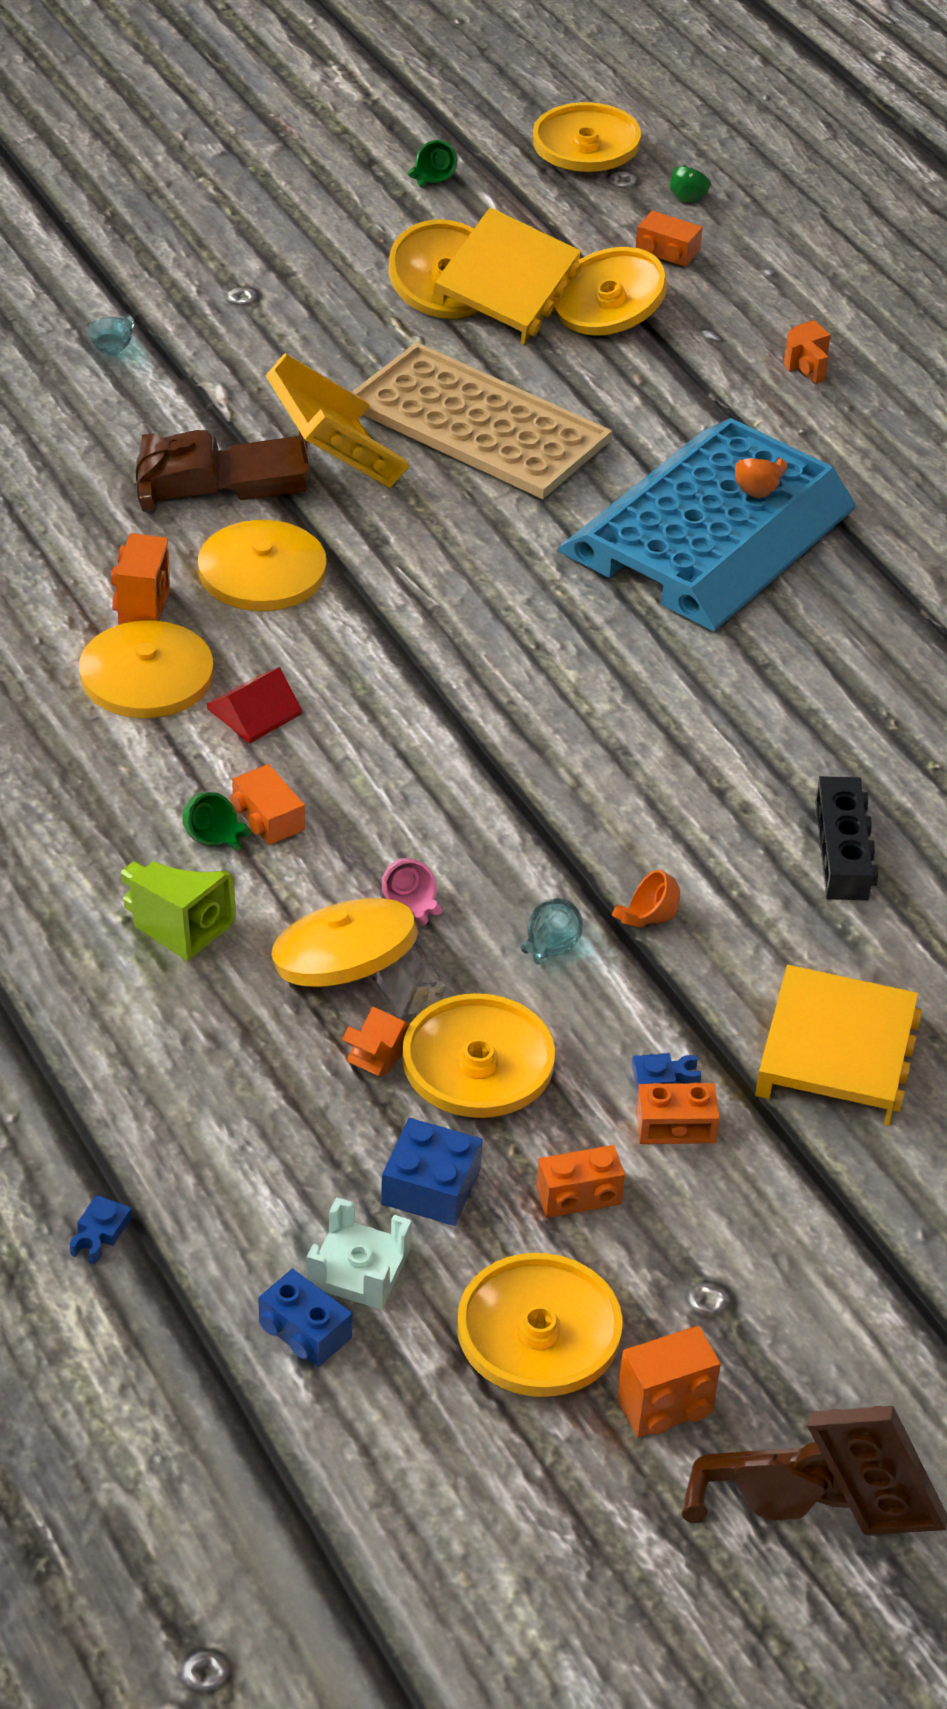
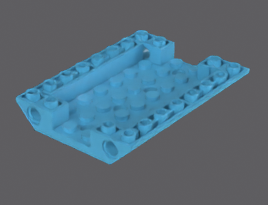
(737, 541)

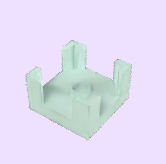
(358, 1259)

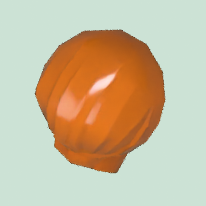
(759, 476)
(652, 902)

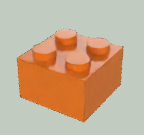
(141, 578)
(668, 1381)

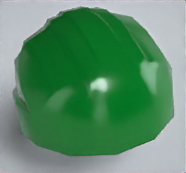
(434, 163)
(689, 184)
(213, 821)

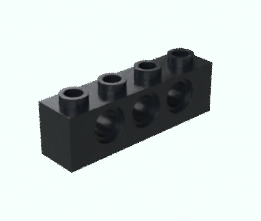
(844, 838)

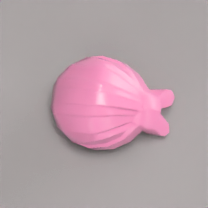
(413, 885)

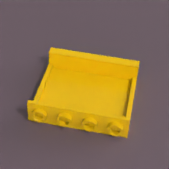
(509, 272)
(330, 419)
(840, 1039)

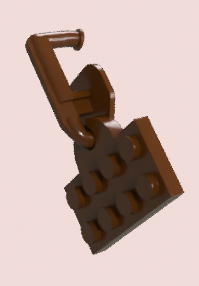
(856, 1463)

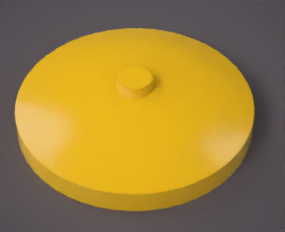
(586, 136)
(418, 261)
(612, 291)
(262, 565)
(146, 669)
(344, 942)
(478, 1055)
(539, 1324)

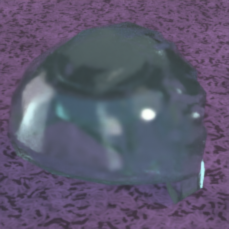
(111, 334)
(552, 929)

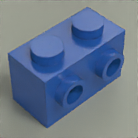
(304, 1318)

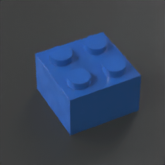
(431, 1171)

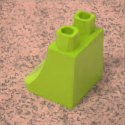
(179, 906)

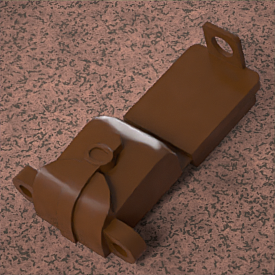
(195, 466)

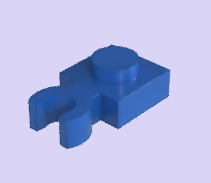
(662, 1070)
(99, 1224)

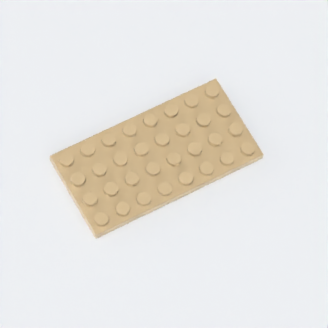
(481, 420)

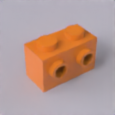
(669, 238)
(268, 804)
(677, 1113)
(580, 1181)

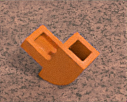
(808, 350)
(378, 1043)

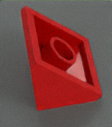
(257, 705)

